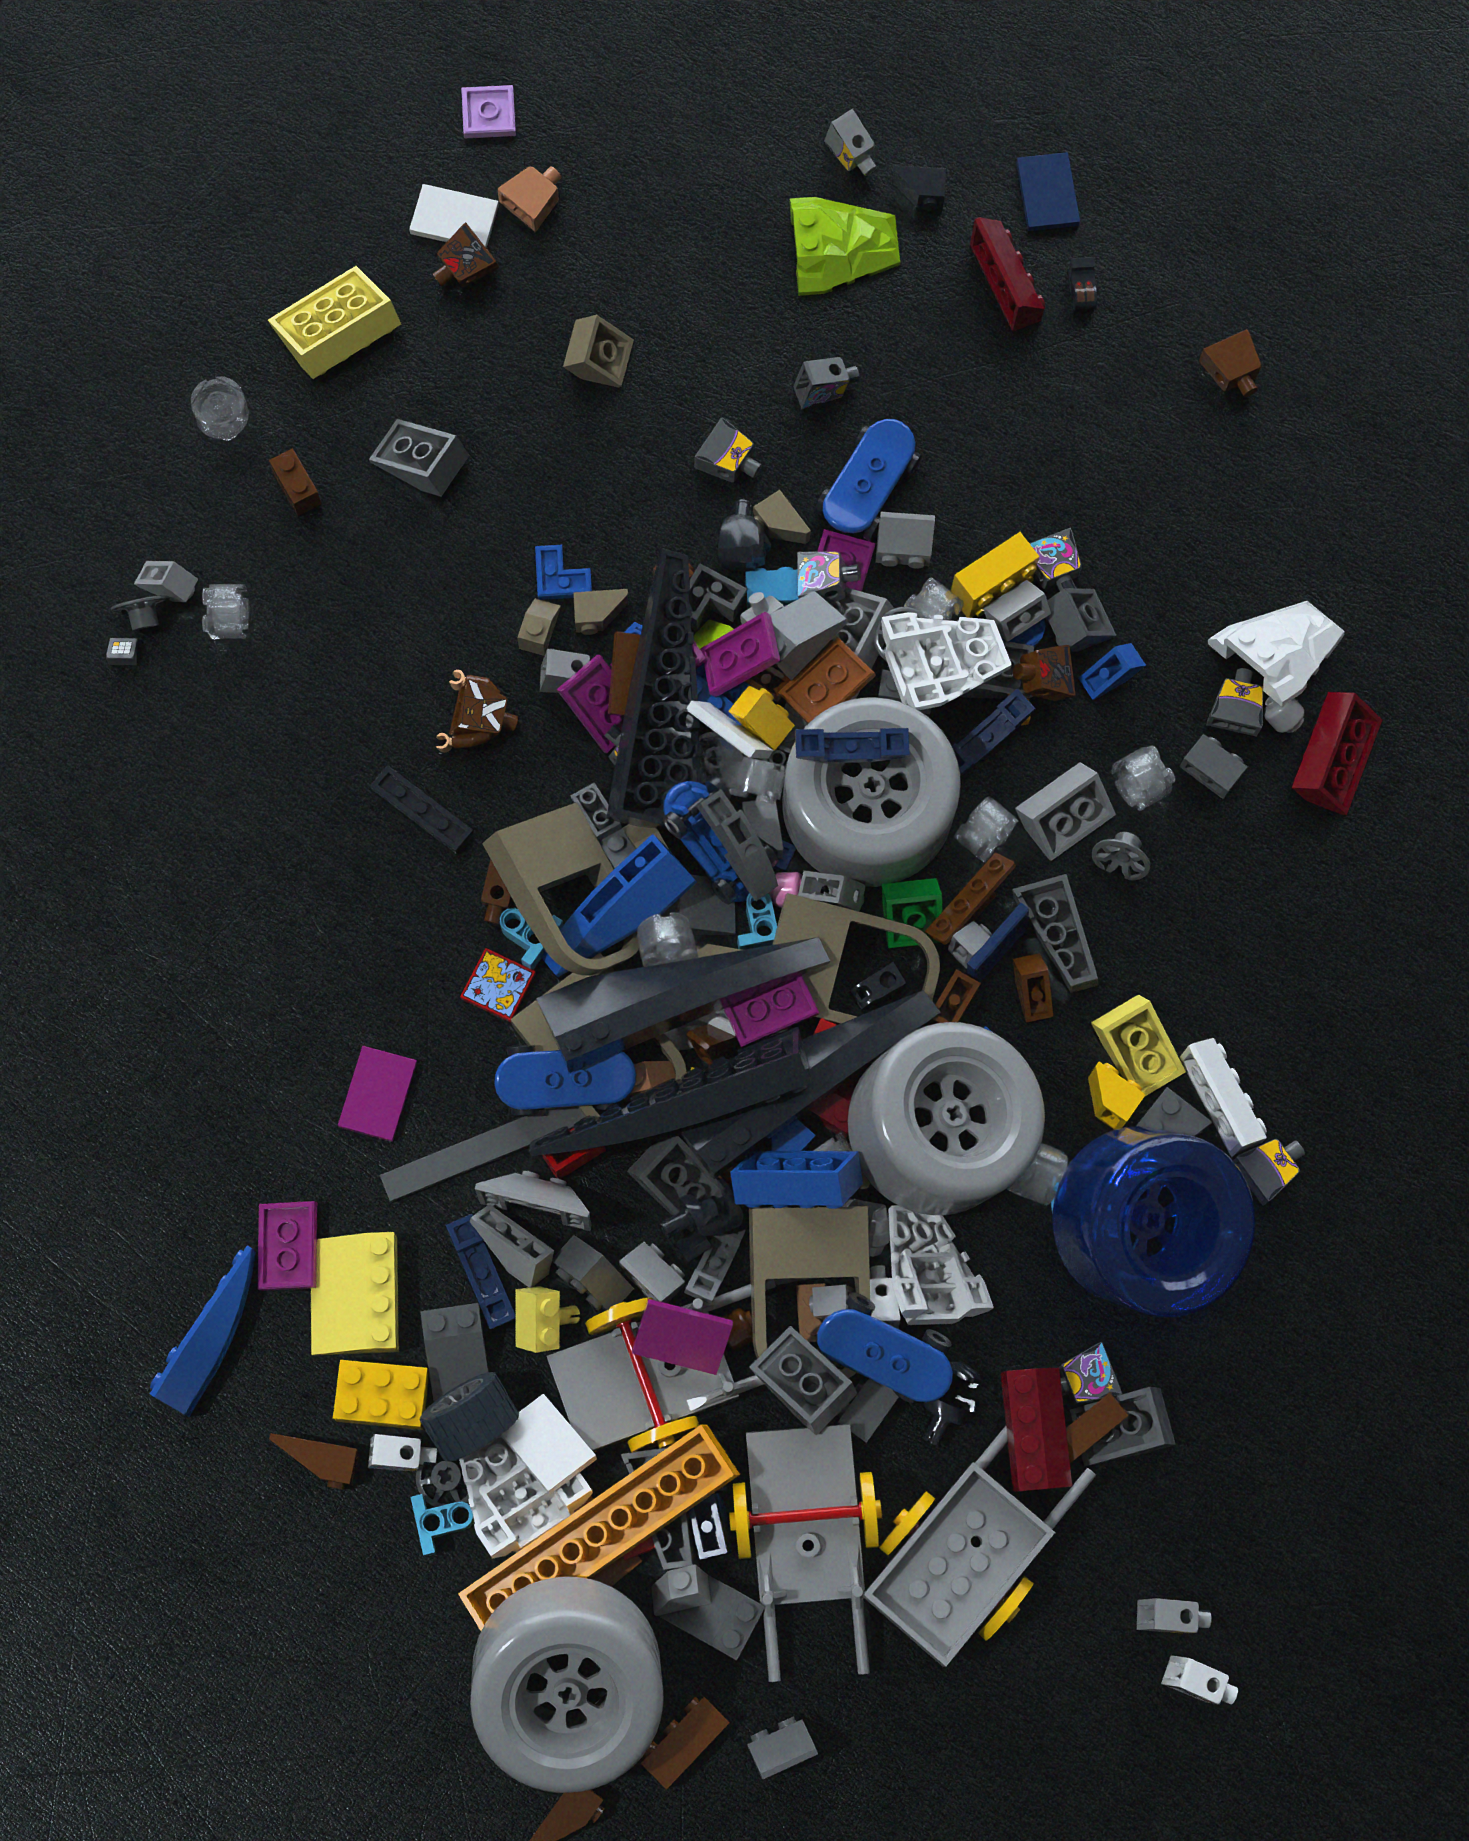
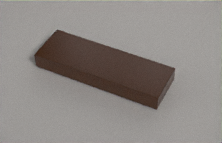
(623, 662)

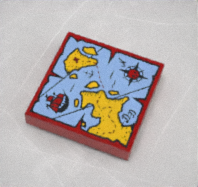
(498, 985)

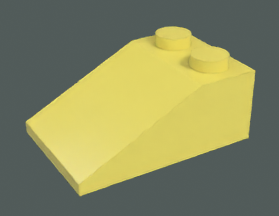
(1139, 1044)

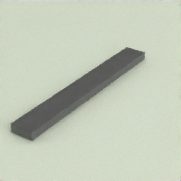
(476, 1151)

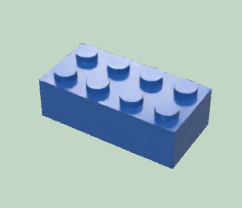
(797, 1178)

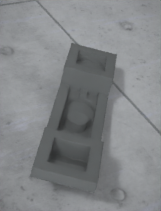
(715, 1264)

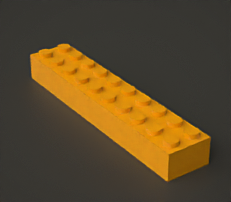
(611, 1522)

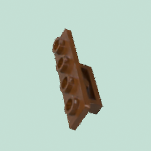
(971, 899)

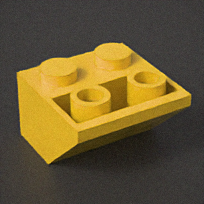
(1113, 1096)

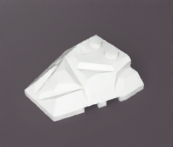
(1282, 647)
(941, 657)
(930, 1272)
(510, 1502)

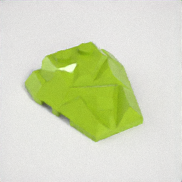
(840, 243)

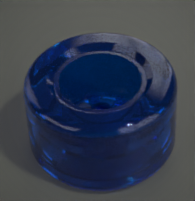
(1100, 1206)

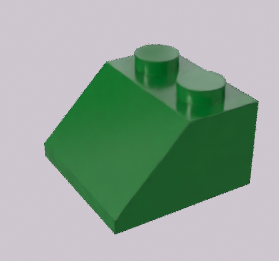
(912, 904)

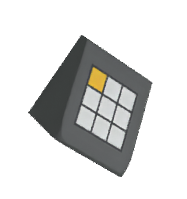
(122, 651)

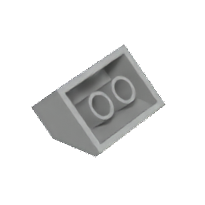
(1066, 810)

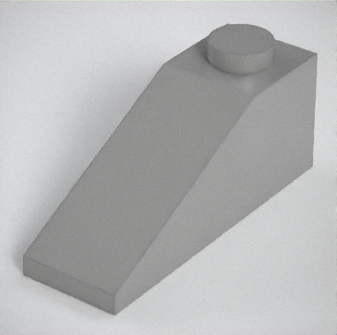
(515, 1247)

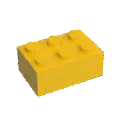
(995, 574)
(381, 1394)

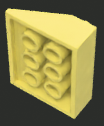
(335, 321)
(355, 1295)

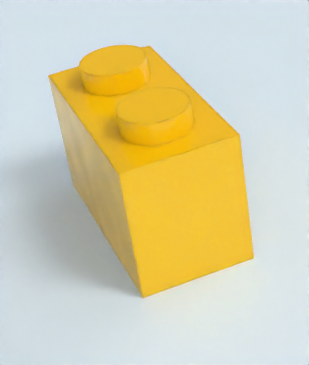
(762, 717)

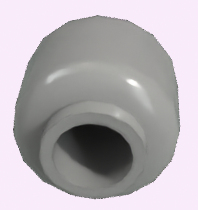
(1286, 717)

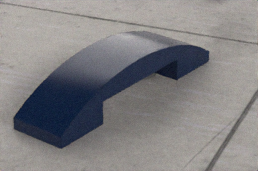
(992, 731)
(852, 746)
(481, 1273)

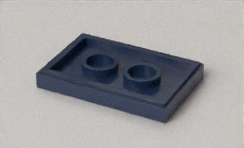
(1048, 191)
(999, 943)

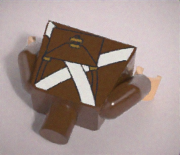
(477, 713)

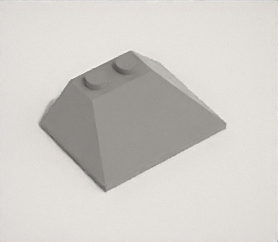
(537, 1194)

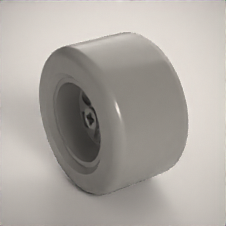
(886, 847)
(993, 1085)
(559, 1747)

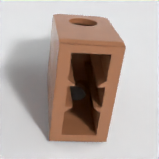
(531, 195)

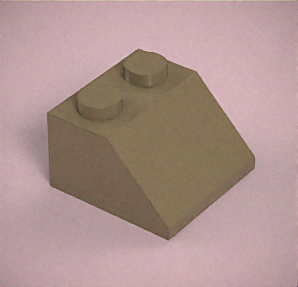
(598, 351)

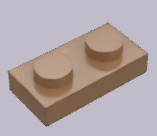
(807, 1322)

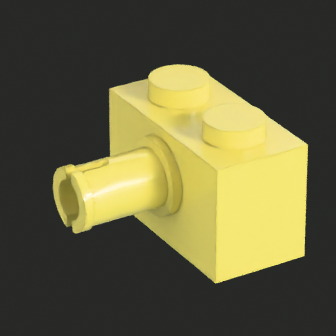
(539, 1318)

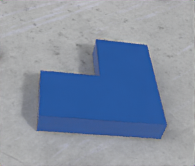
(553, 580)

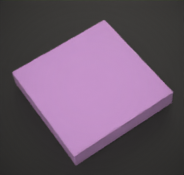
(488, 111)

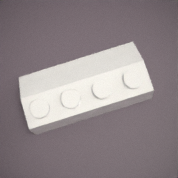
(1222, 1096)

